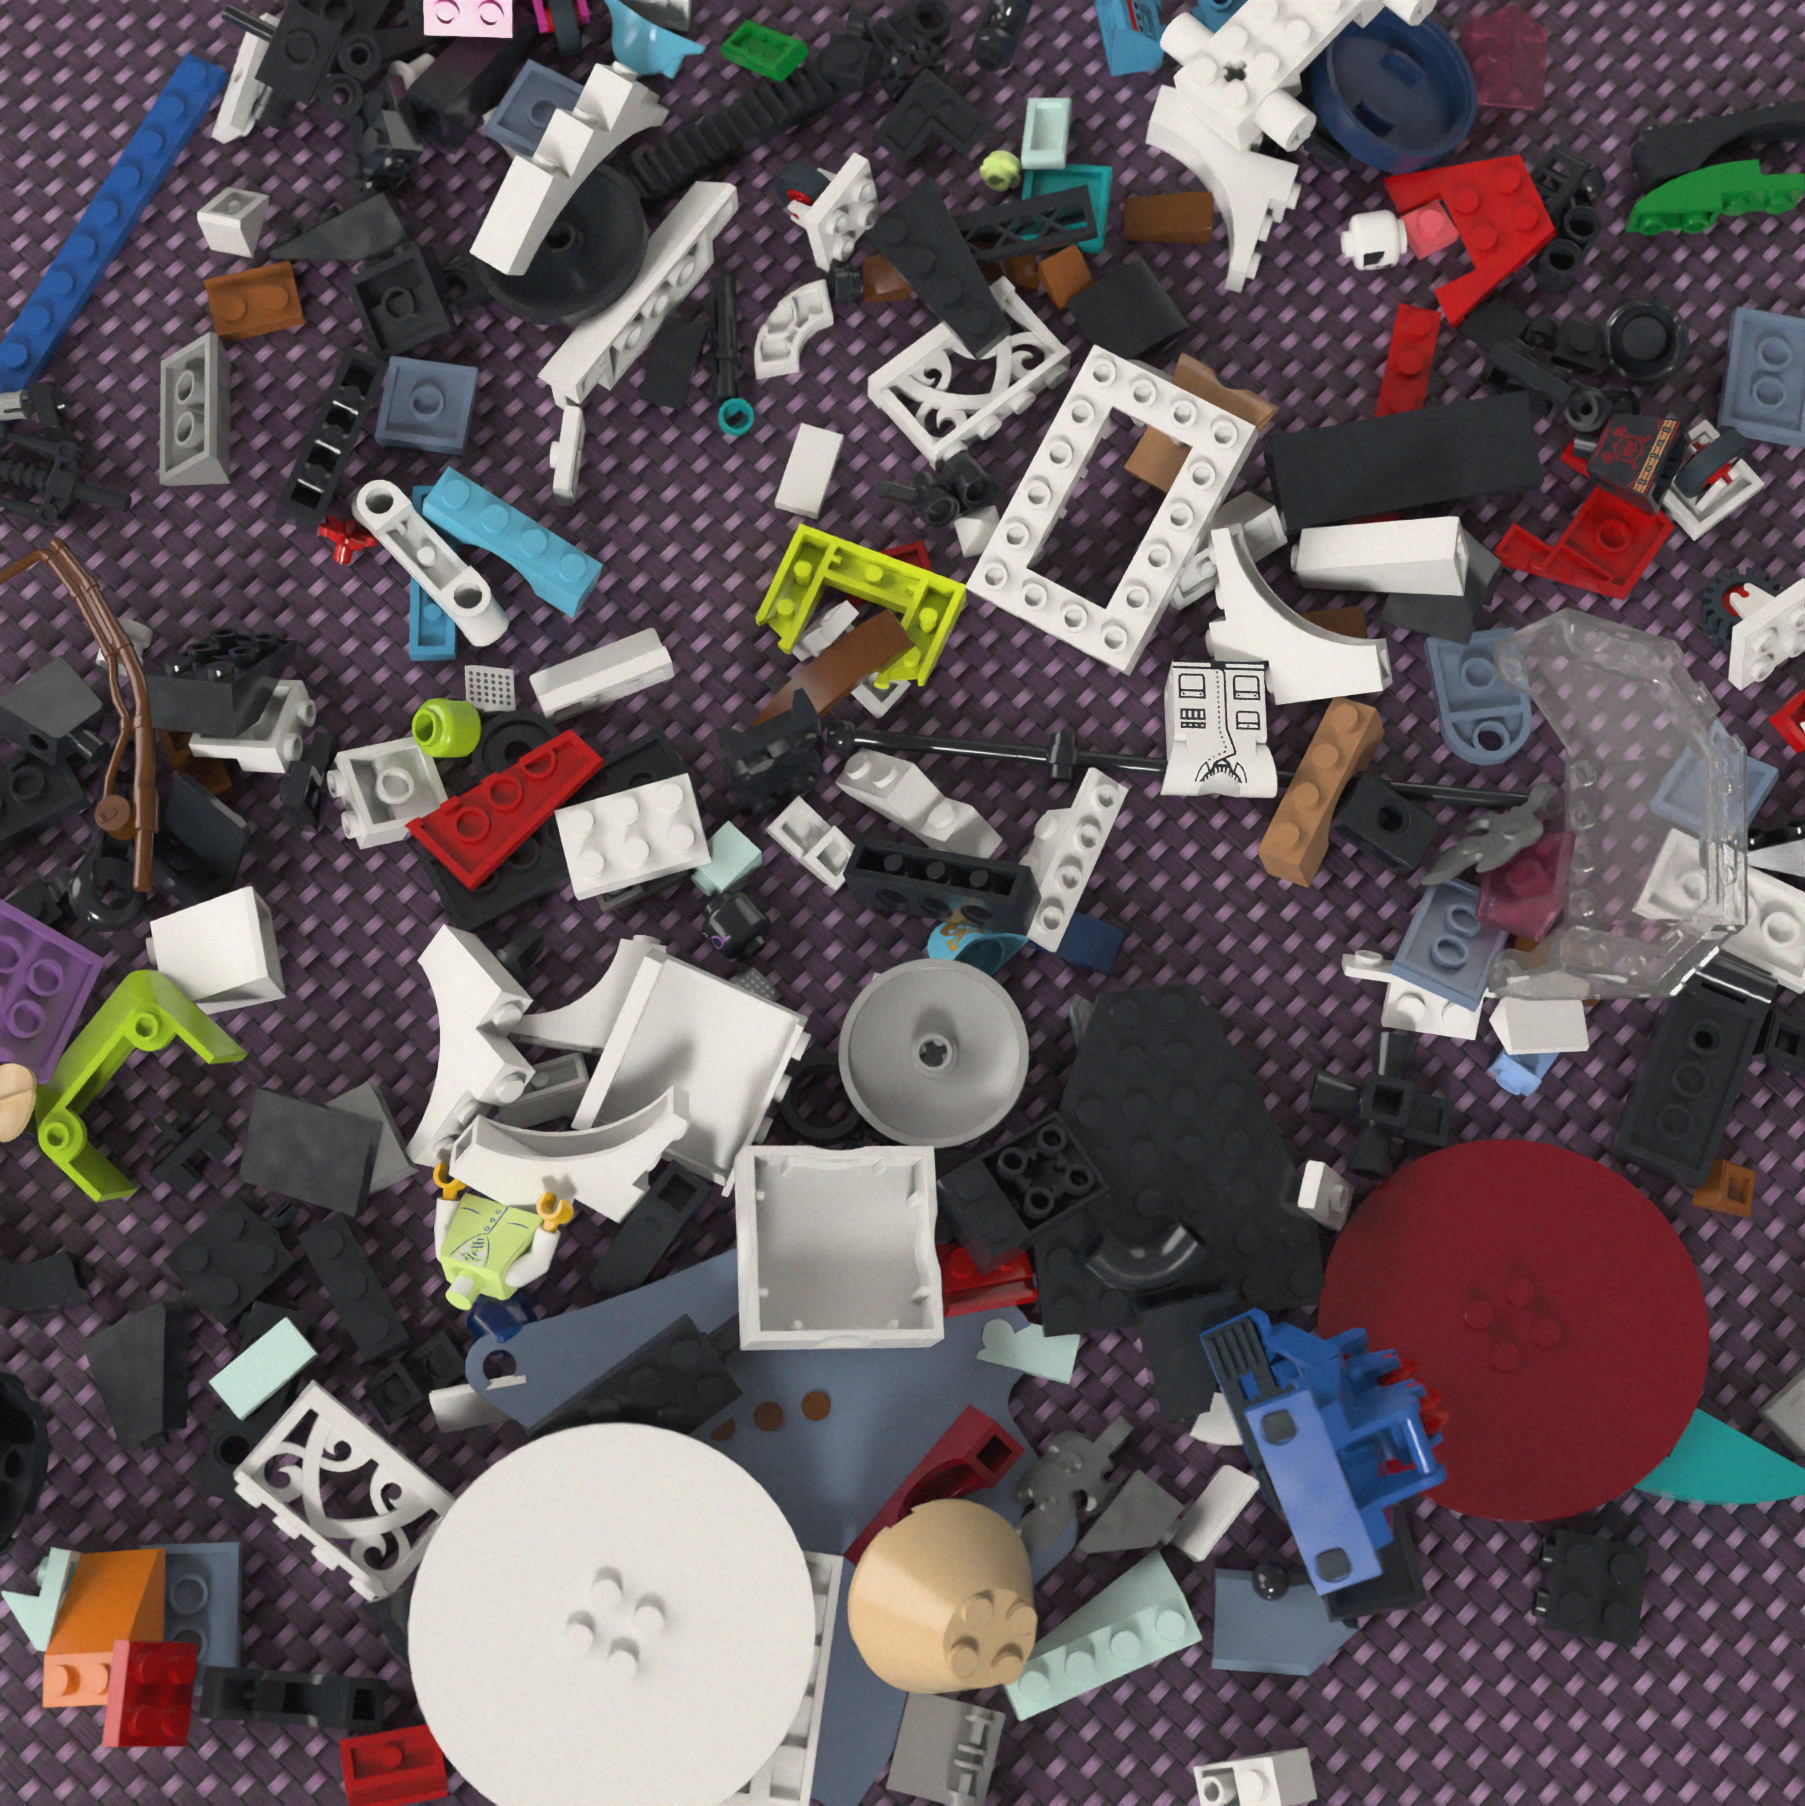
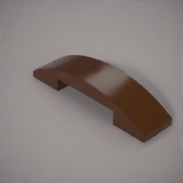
(885, 285)
(845, 665)

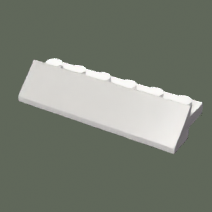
(673, 265)

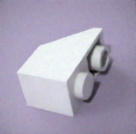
(1257, 1780)

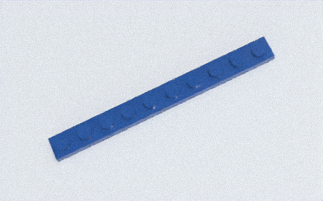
(107, 223)

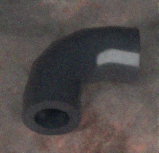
(1145, 1265)

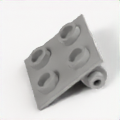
(945, 1750)

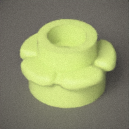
(1001, 170)

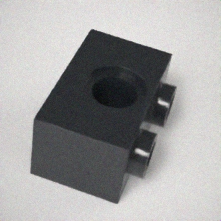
(1357, 823)

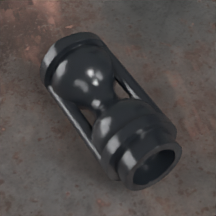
(994, 45)
(1591, 407)

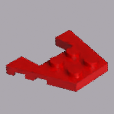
(1494, 215)
(1599, 550)

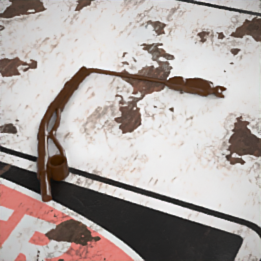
(114, 812)

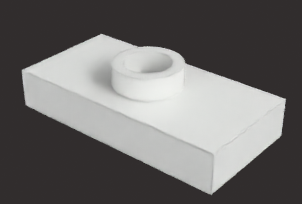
(566, 456)
(1325, 1196)

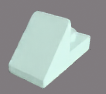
(40, 1613)

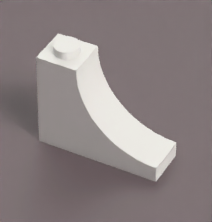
(591, 1019)

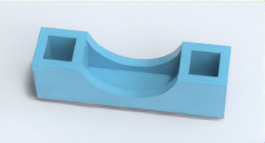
(479, 518)

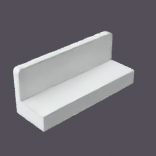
(1261, 533)
(602, 676)

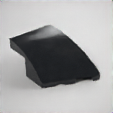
(1448, 615)

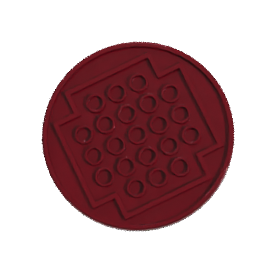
(1540, 1312)

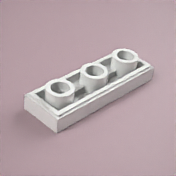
(243, 89)

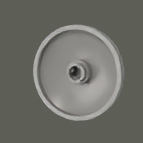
(934, 1053)

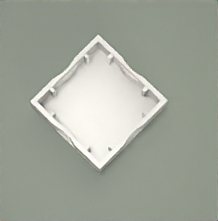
(837, 1248)

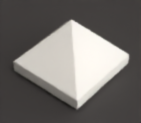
(976, 530)

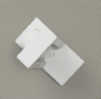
(828, 630)

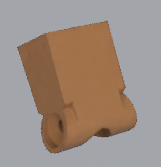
(1157, 458)

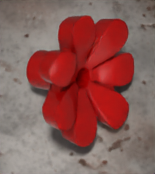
(346, 537)

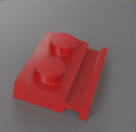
(968, 1292)
(394, 1767)

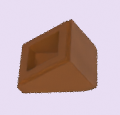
(1064, 275)
(1727, 1189)

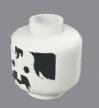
(1374, 240)

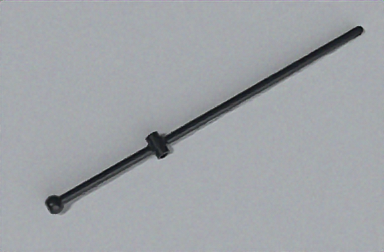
(1064, 757)

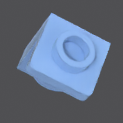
(1521, 1071)

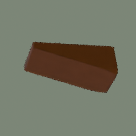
(1169, 218)

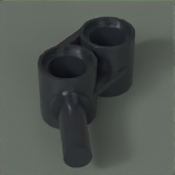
(1567, 247)
(941, 501)

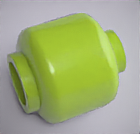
(447, 727)

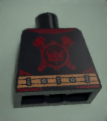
(1635, 457)

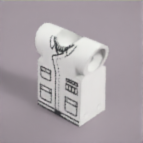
(1217, 730)

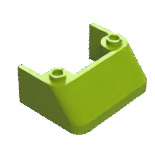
(142, 1014)

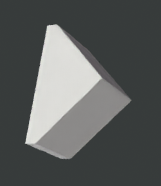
(234, 221)

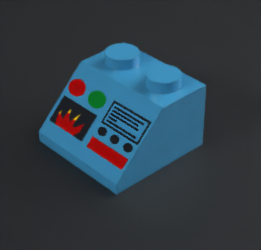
(1131, 34)

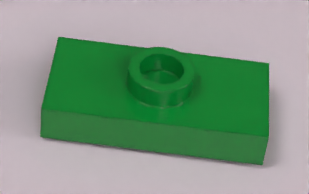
(764, 50)

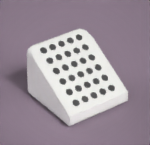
(490, 689)

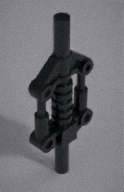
(62, 484)

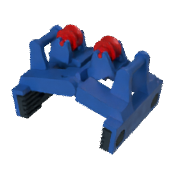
(1328, 1441)

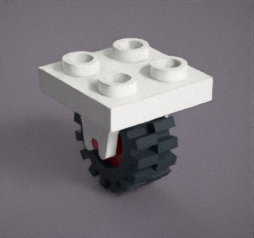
(1755, 622)

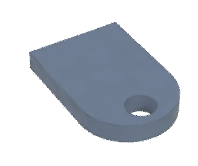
(1474, 699)

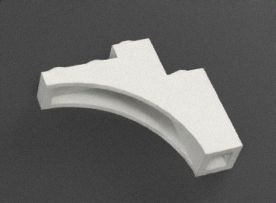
(1244, 184)
(1260, 627)
(476, 1060)
(595, 1165)

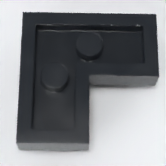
(926, 109)
(306, 788)

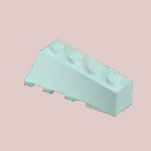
(1113, 1634)

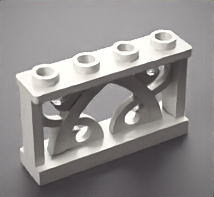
(907, 372)
(332, 1425)

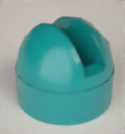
(732, 408)

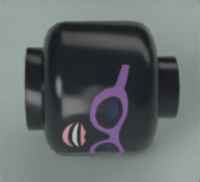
(736, 925)

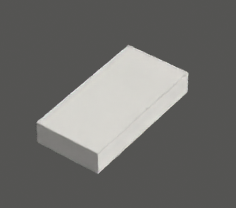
(809, 471)

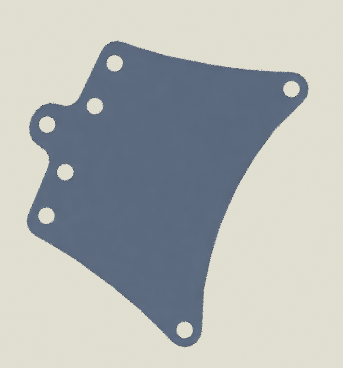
(820, 1473)

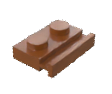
(255, 302)

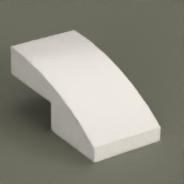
(812, 842)

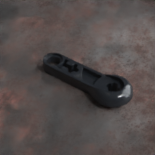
(107, 864)

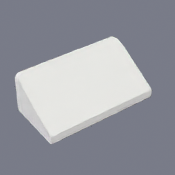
(1540, 1026)
(551, 1092)
(463, 1408)
(1214, 1512)

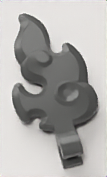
(1507, 836)
(1069, 1465)

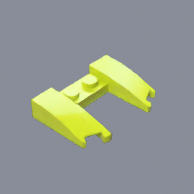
(820, 559)

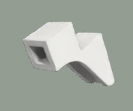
(911, 800)

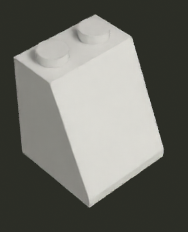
(220, 952)

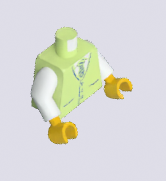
(491, 1244)

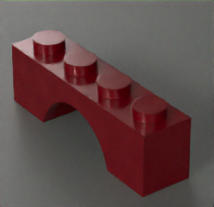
(965, 1459)

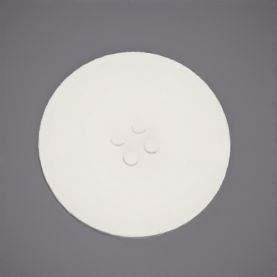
(612, 1623)

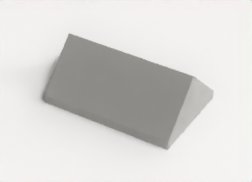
(196, 414)

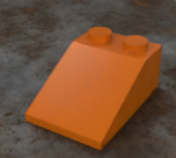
(107, 1600)

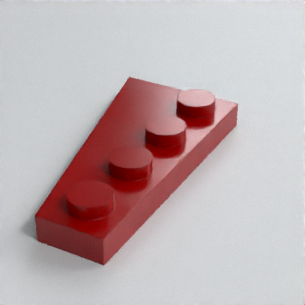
(492, 820)

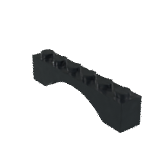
(1678, 149)

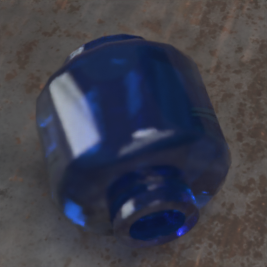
(500, 1318)

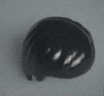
(1646, 341)

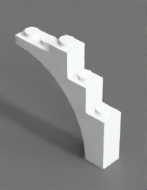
(572, 146)

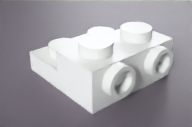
(272, 740)
(384, 790)

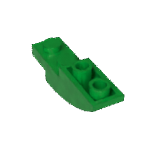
(1698, 198)

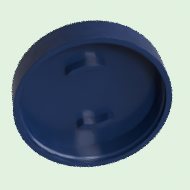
(1395, 92)

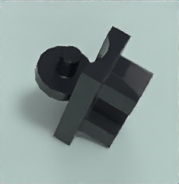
(174, 1167)

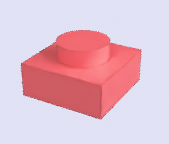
(1429, 229)

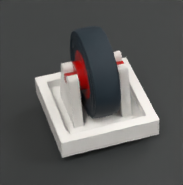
(830, 206)
(1710, 480)

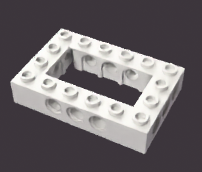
(1217, 455)

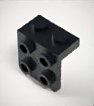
(197, 845)

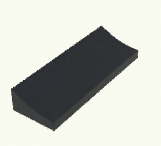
(1404, 462)

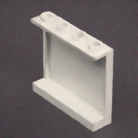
(707, 1040)

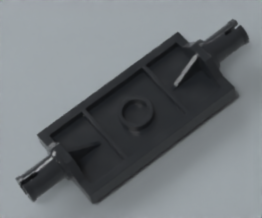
(665, 1383)

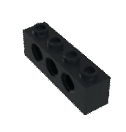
(331, 440)
(943, 885)
(214, 1468)

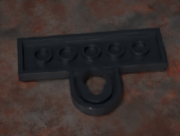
(540, 861)

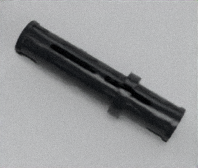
(724, 356)

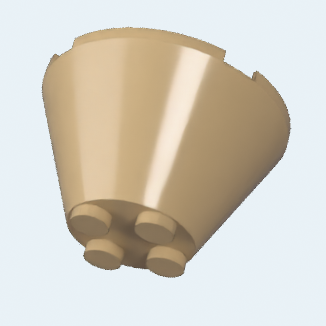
(944, 1600)

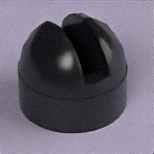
(1592, 181)

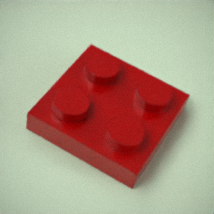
(150, 1694)

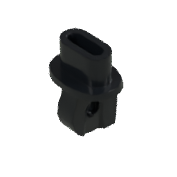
(521, 954)

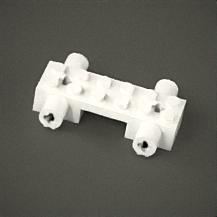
(1252, 66)

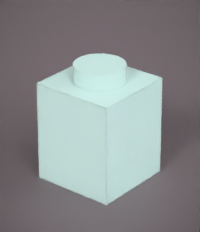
(732, 862)

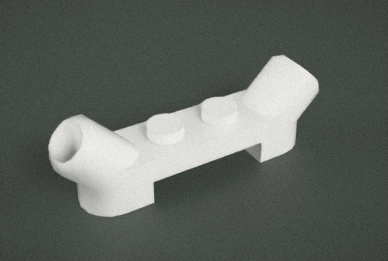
(430, 561)

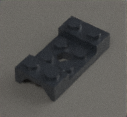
(772, 757)

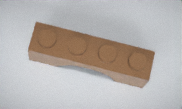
(1302, 821)

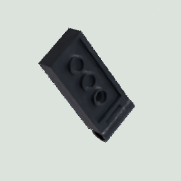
(1688, 1091)

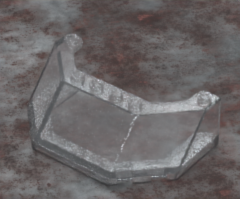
(1652, 810)

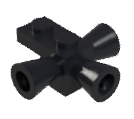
(1383, 1107)

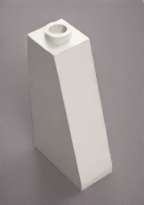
(1385, 557)

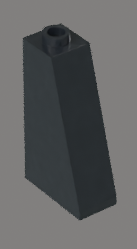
(466, 81)

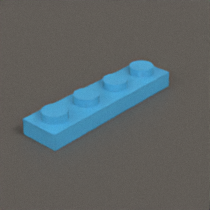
(431, 629)

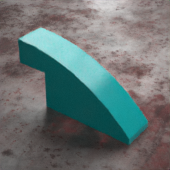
(1722, 1468)

